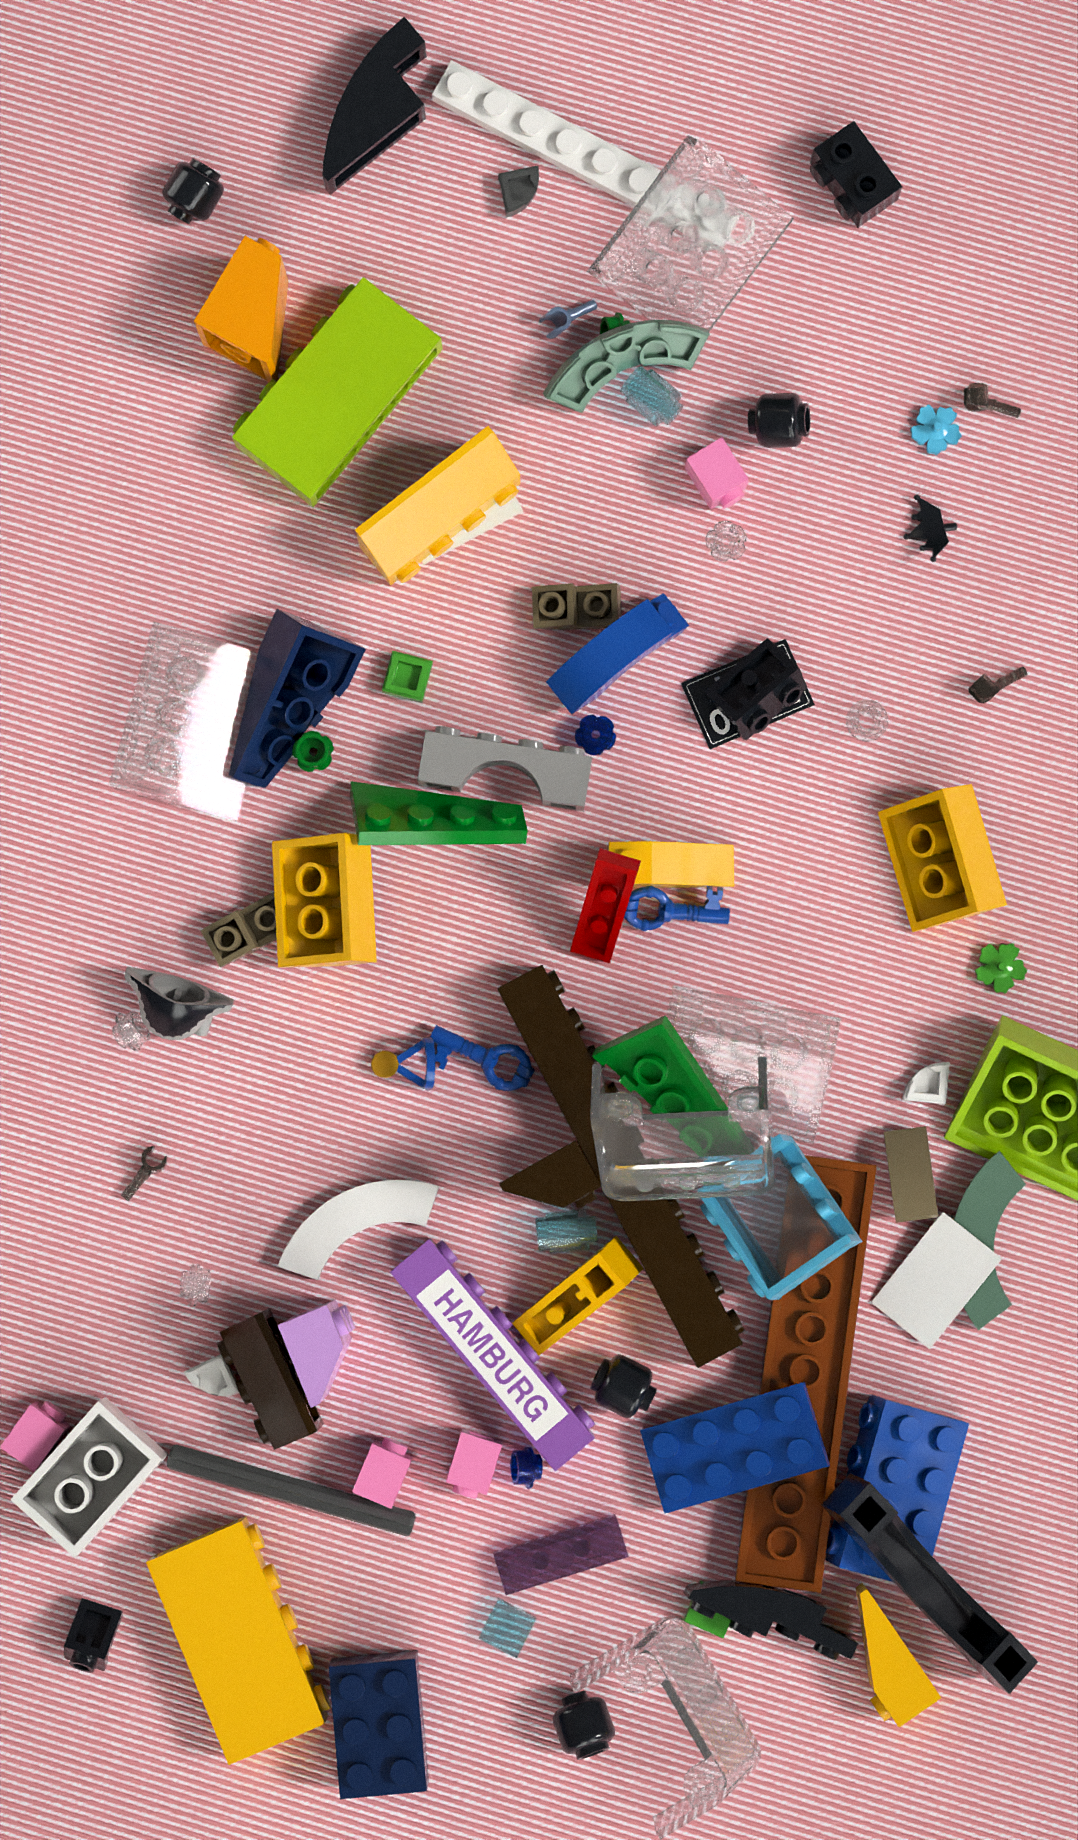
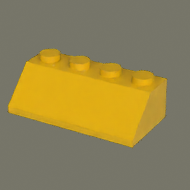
(439, 507)

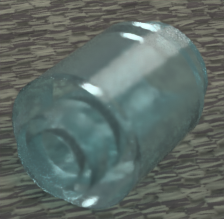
(652, 396)
(566, 1231)

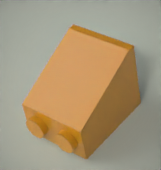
(248, 309)

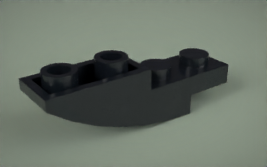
(757, 1606)

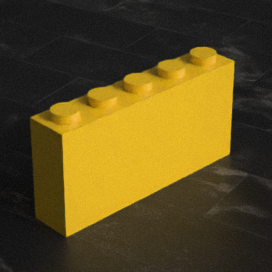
(239, 1639)

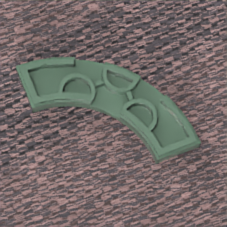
(622, 348)
(980, 1214)

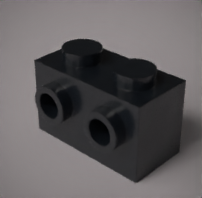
(854, 175)

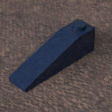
(291, 684)

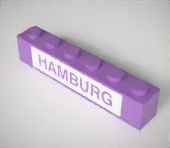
(493, 1354)

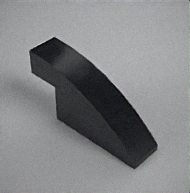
(375, 106)

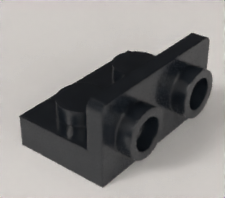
(757, 689)

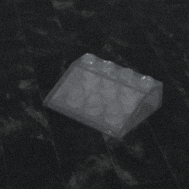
(691, 239)
(186, 723)
(732, 1032)

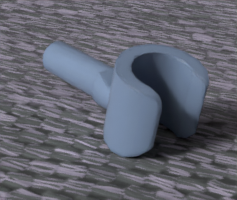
(563, 318)

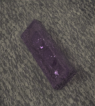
(560, 1554)

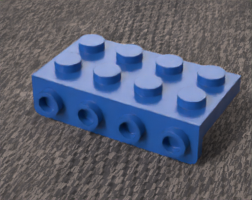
(911, 1463)

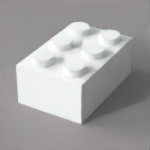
(89, 1477)

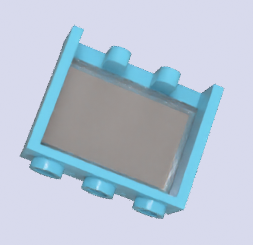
(784, 1231)

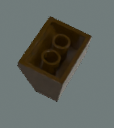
(556, 1179)
(269, 1380)

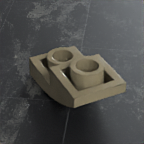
(575, 606)
(242, 931)
(911, 1174)

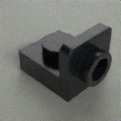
(91, 1636)

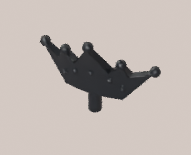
(930, 529)

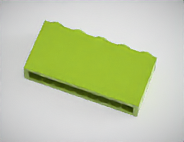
(336, 391)

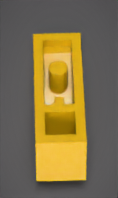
(679, 863)
(578, 1295)
(892, 1670)

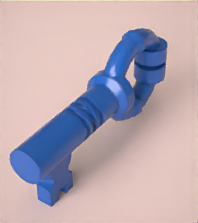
(667, 910)
(488, 1058)

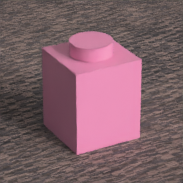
(717, 474)
(36, 1434)
(473, 1463)
(383, 1472)

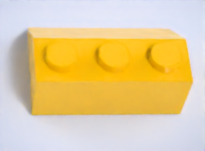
(942, 857)
(323, 901)

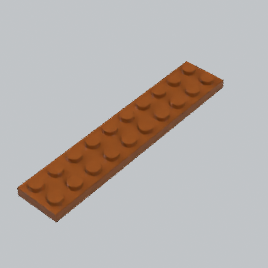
(809, 1343)

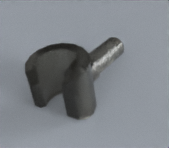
(977, 400)
(986, 689)
(143, 1174)

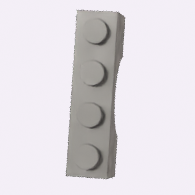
(453, 759)

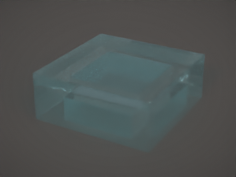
(507, 1627)

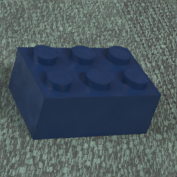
(378, 1724)

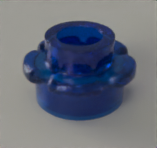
(592, 745)
(525, 1467)

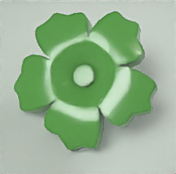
(1000, 967)

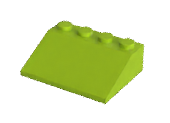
(1024, 1106)

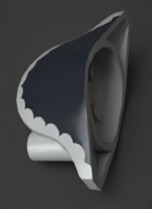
(174, 1005)

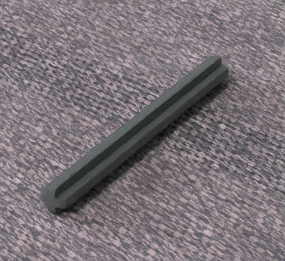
(290, 1490)

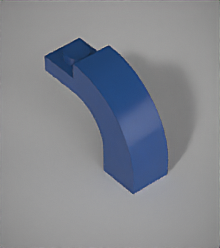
(616, 651)

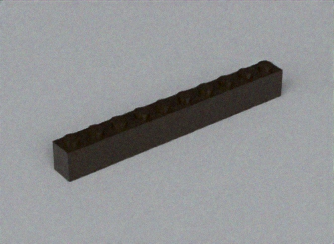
(650, 1225)

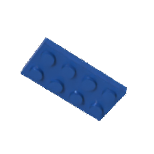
(735, 1447)

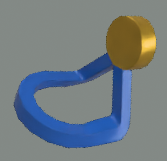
(386, 1064)

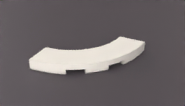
(351, 1213)

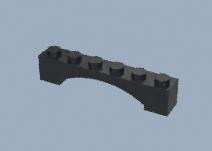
(943, 1601)

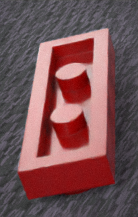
(605, 905)

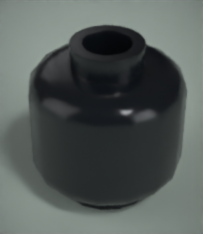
(193, 191)
(779, 420)
(623, 1386)
(583, 1725)

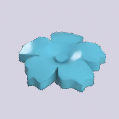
(936, 429)

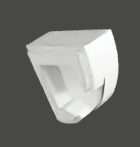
(928, 1084)
(213, 1377)

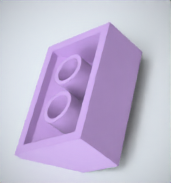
(317, 1346)

